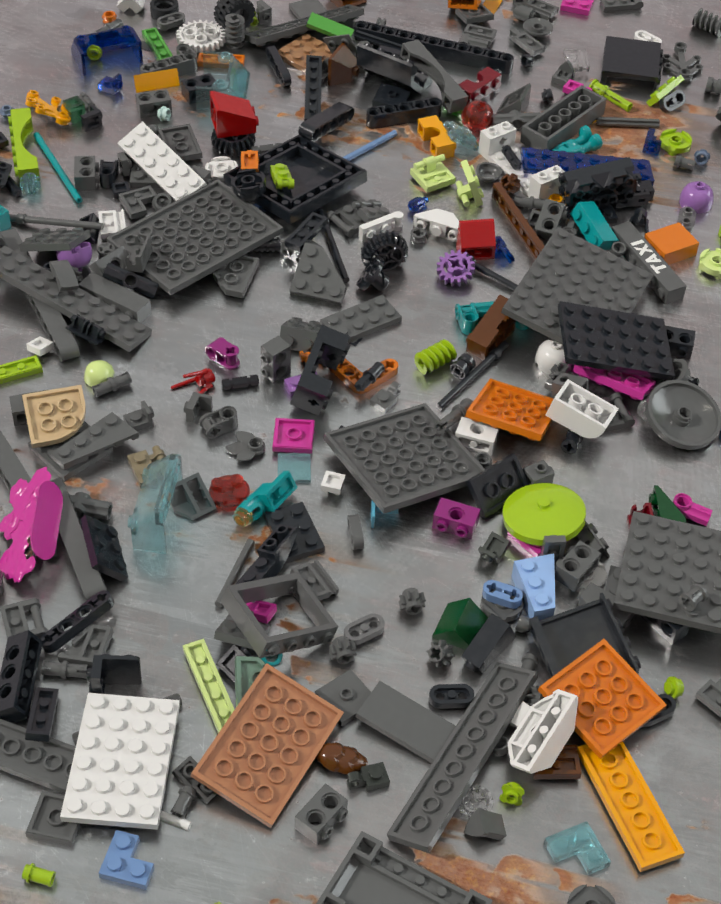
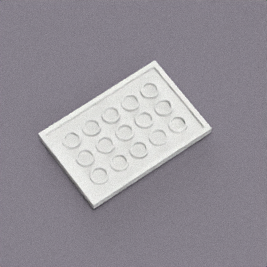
(121, 761)

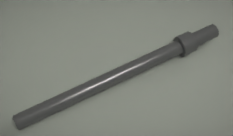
(23, 219)

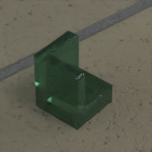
(75, 107)

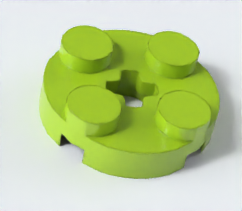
(675, 142)

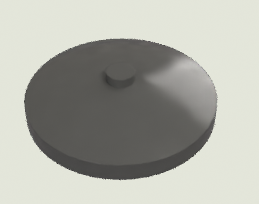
(683, 414)

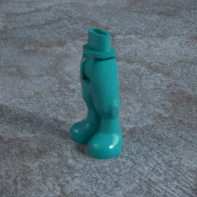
(584, 143)

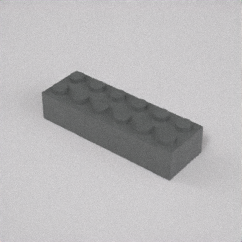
(563, 119)

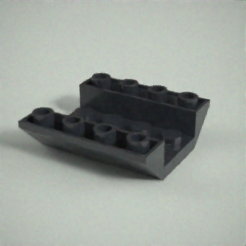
(391, 68)

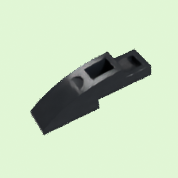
(271, 554)

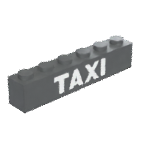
(641, 254)

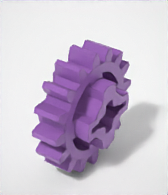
(455, 268)

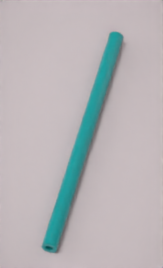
(57, 167)

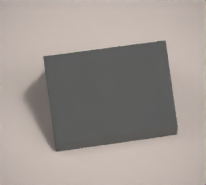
(516, 100)

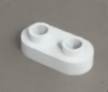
(646, 36)

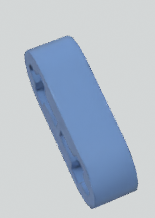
(502, 594)

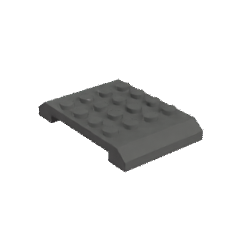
(382, 877)

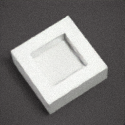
(40, 346)

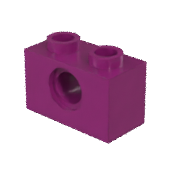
(456, 518)

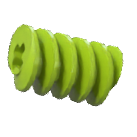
(435, 356)

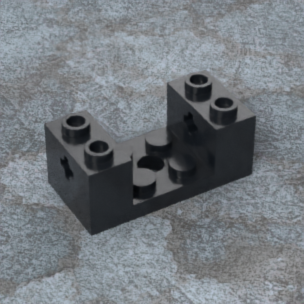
(313, 390)

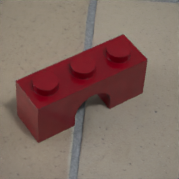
(487, 82)

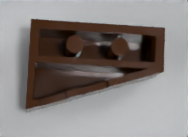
(491, 330)

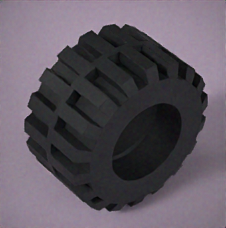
(241, 7)

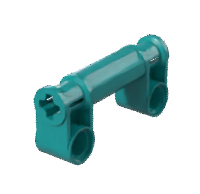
(469, 314)

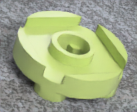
(708, 263)

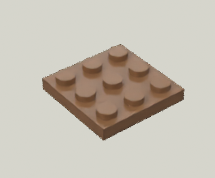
(296, 51)

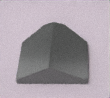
(192, 498)

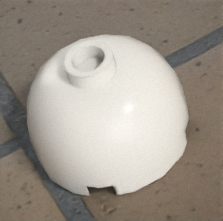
(548, 354)

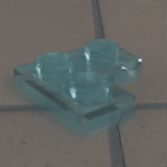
(579, 841)

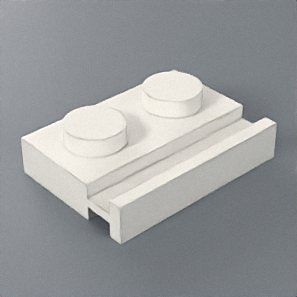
(112, 221)

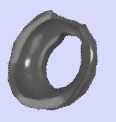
(487, 167)

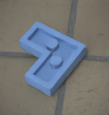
(120, 864)

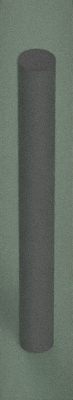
(236, 569)

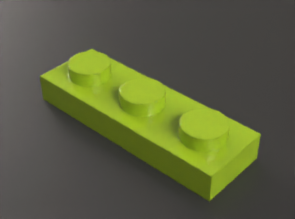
(664, 89)

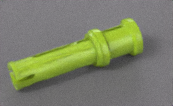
(610, 95)

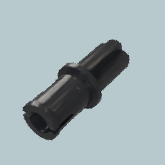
(369, 376)

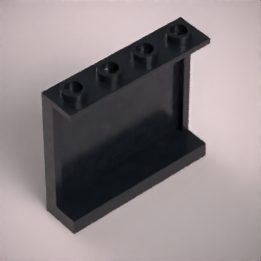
(632, 60)
(575, 631)

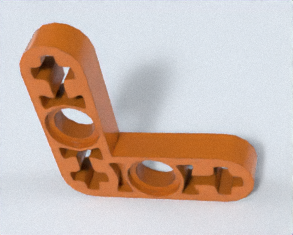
(350, 381)

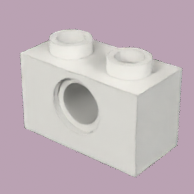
(477, 436)

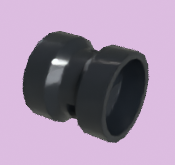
(462, 366)

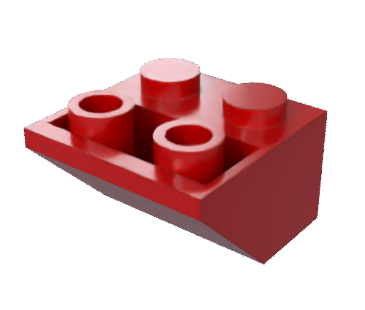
(477, 238)

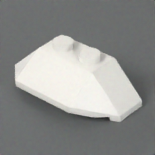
(543, 732)

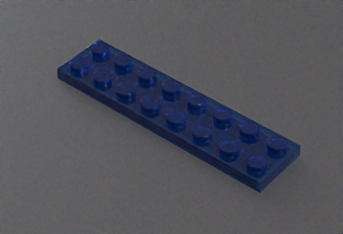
(540, 159)

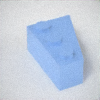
(537, 582)

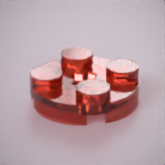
(234, 483)

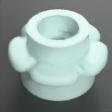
(164, 114)

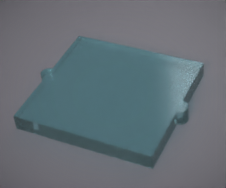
(297, 464)

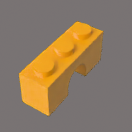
(432, 129)

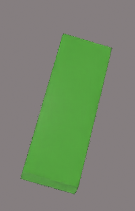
(327, 26)

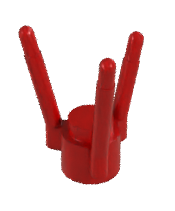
(203, 378)

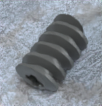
(707, 23)
(234, 31)

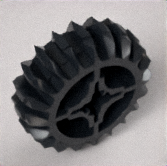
(233, 145)
(383, 248)

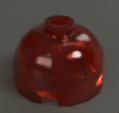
(477, 115)

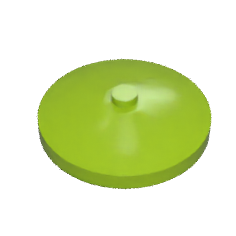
(543, 511)

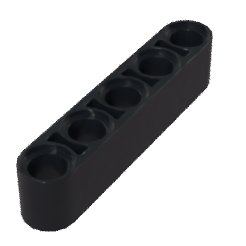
(402, 112)
(326, 121)

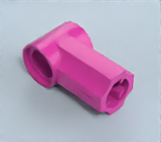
(692, 510)

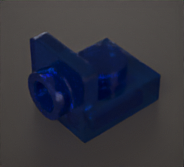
(110, 84)
(651, 145)

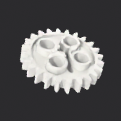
(201, 36)

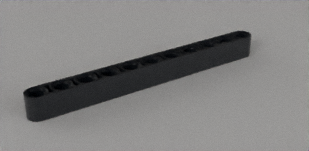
(442, 48)

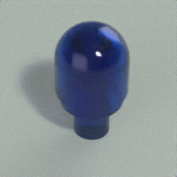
(417, 204)

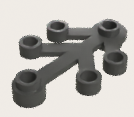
(680, 49)

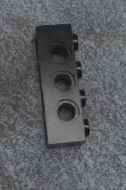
(19, 675)

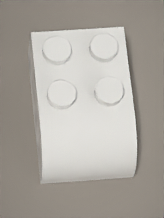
(581, 411)

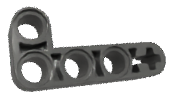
(184, 61)

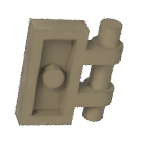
(141, 459)

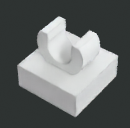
(333, 482)

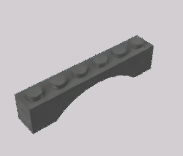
(452, 95)

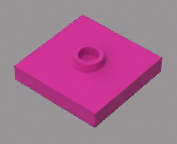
(293, 435)

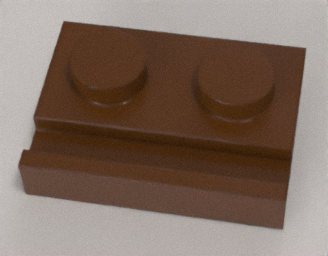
(565, 766)

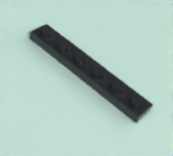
(313, 86)

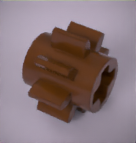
(510, 183)

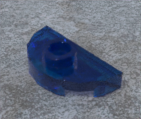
(501, 247)

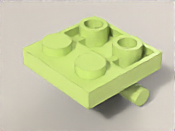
(432, 173)
(471, 189)

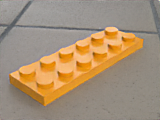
(632, 807)

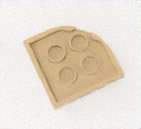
(54, 414)

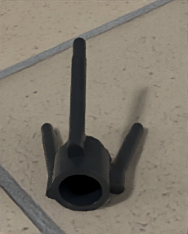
(640, 217)

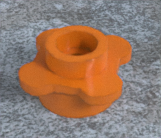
(109, 16)

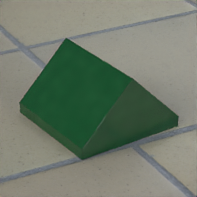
(460, 623)

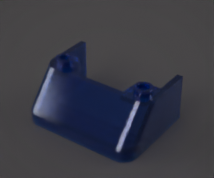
(108, 41)

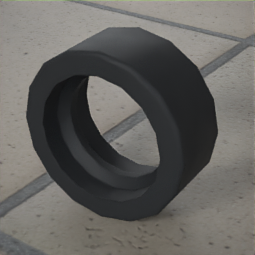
(155, 6)

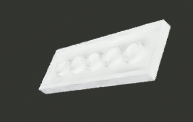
(160, 162)

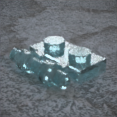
(461, 135)

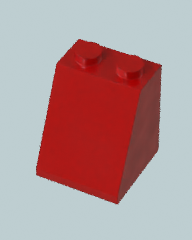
(232, 115)

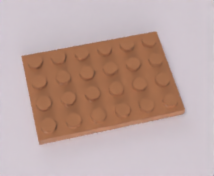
(267, 745)

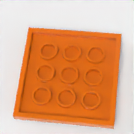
(511, 409)
(610, 697)

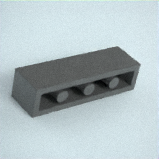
(120, 298)

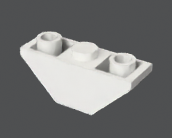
(438, 223)

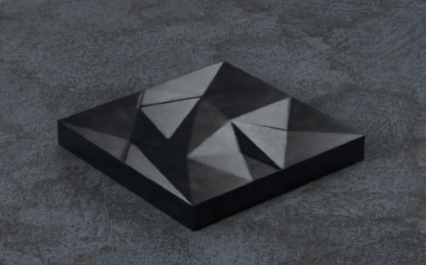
(317, 177)

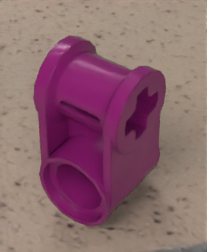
(223, 353)

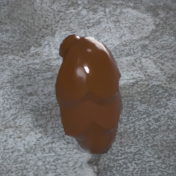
(341, 758)

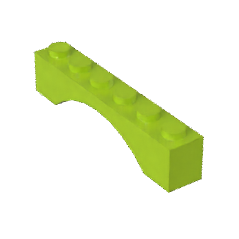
(20, 127)

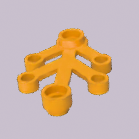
(44, 108)

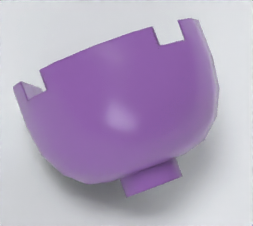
(698, 196)
(78, 256)

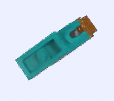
(265, 499)

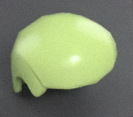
(98, 372)

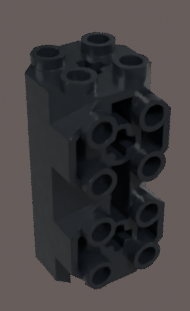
(597, 182)

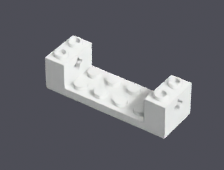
(540, 184)

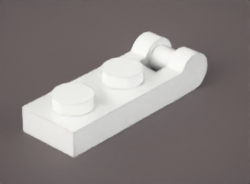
(388, 222)

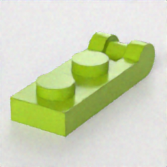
(281, 176)

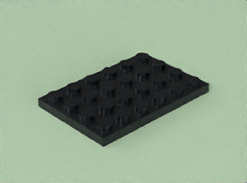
(615, 341)

